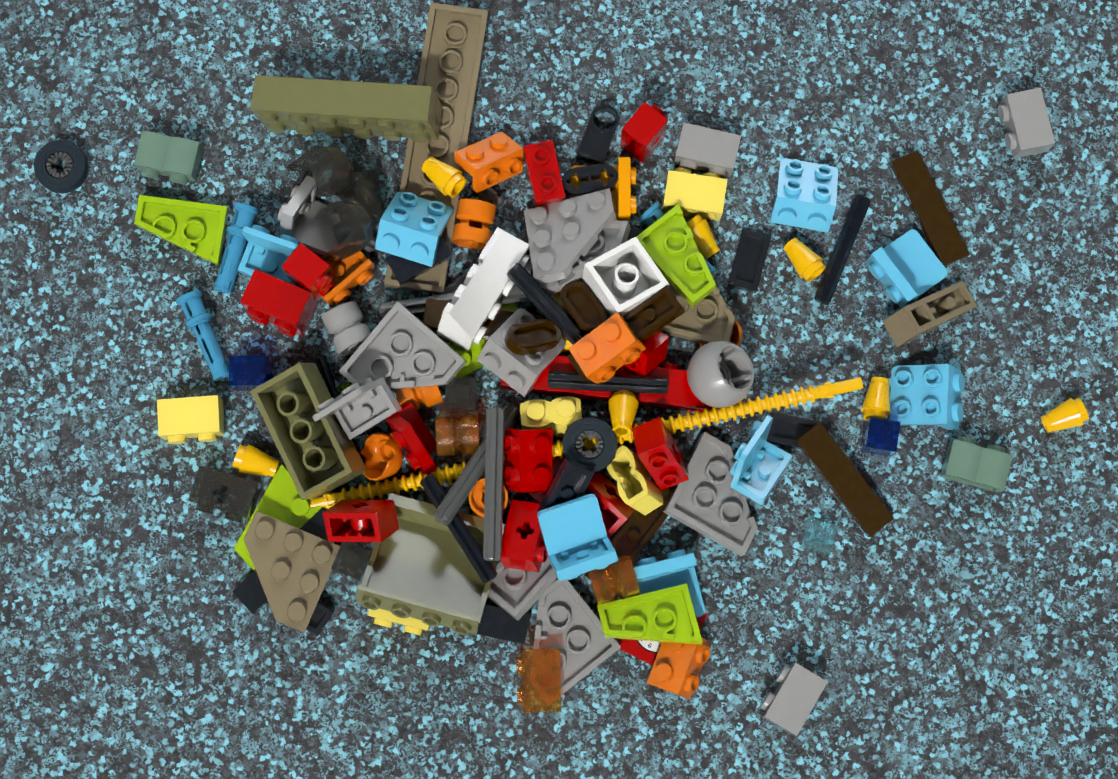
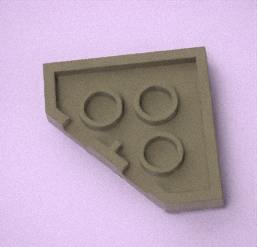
(704, 322)
(289, 567)

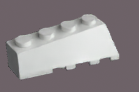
(484, 285)

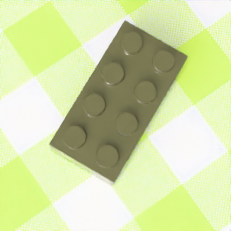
(313, 452)

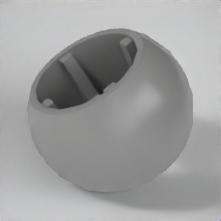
(720, 374)

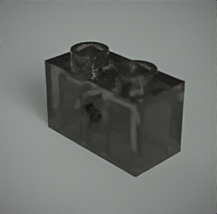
(212, 482)

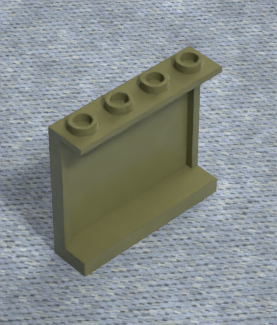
(425, 571)

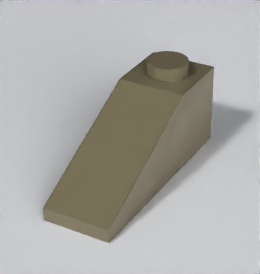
(929, 313)

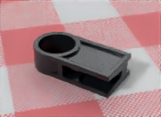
(597, 141)

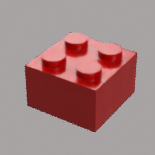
(278, 303)

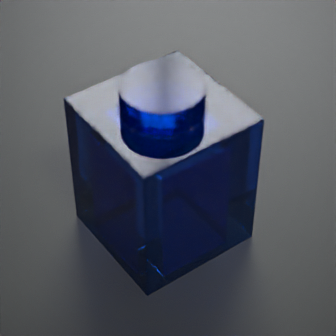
(249, 371)
(880, 436)

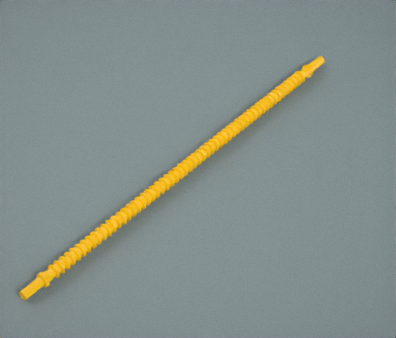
(822, 391)

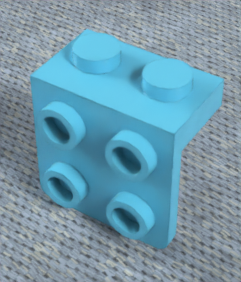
(805, 195)
(412, 227)
(266, 252)
(906, 268)
(927, 395)
(758, 464)
(576, 537)
(668, 573)

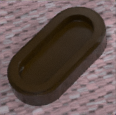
(583, 306)
(532, 337)

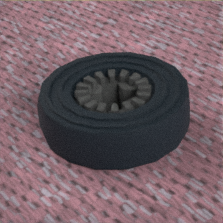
(50, 156)
(590, 428)

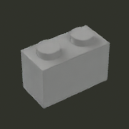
(1026, 123)
(707, 150)
(793, 698)

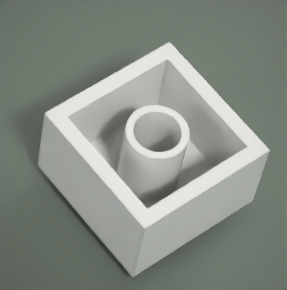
(623, 277)

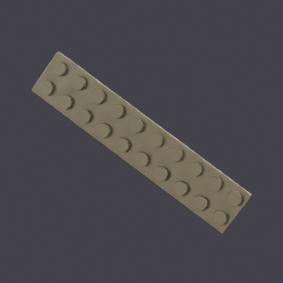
(452, 68)

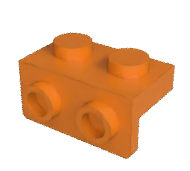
(491, 160)
(348, 273)
(606, 349)
(679, 667)

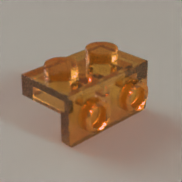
(540, 680)

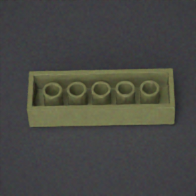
(347, 108)

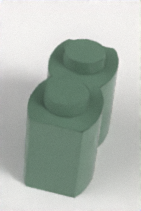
(169, 157)
(976, 465)

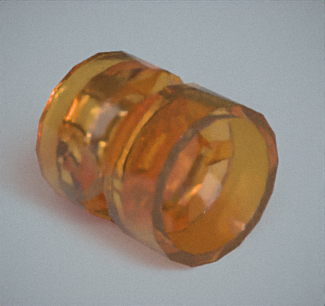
(457, 435)
(614, 580)

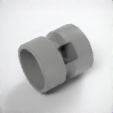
(347, 326)

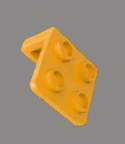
(623, 201)

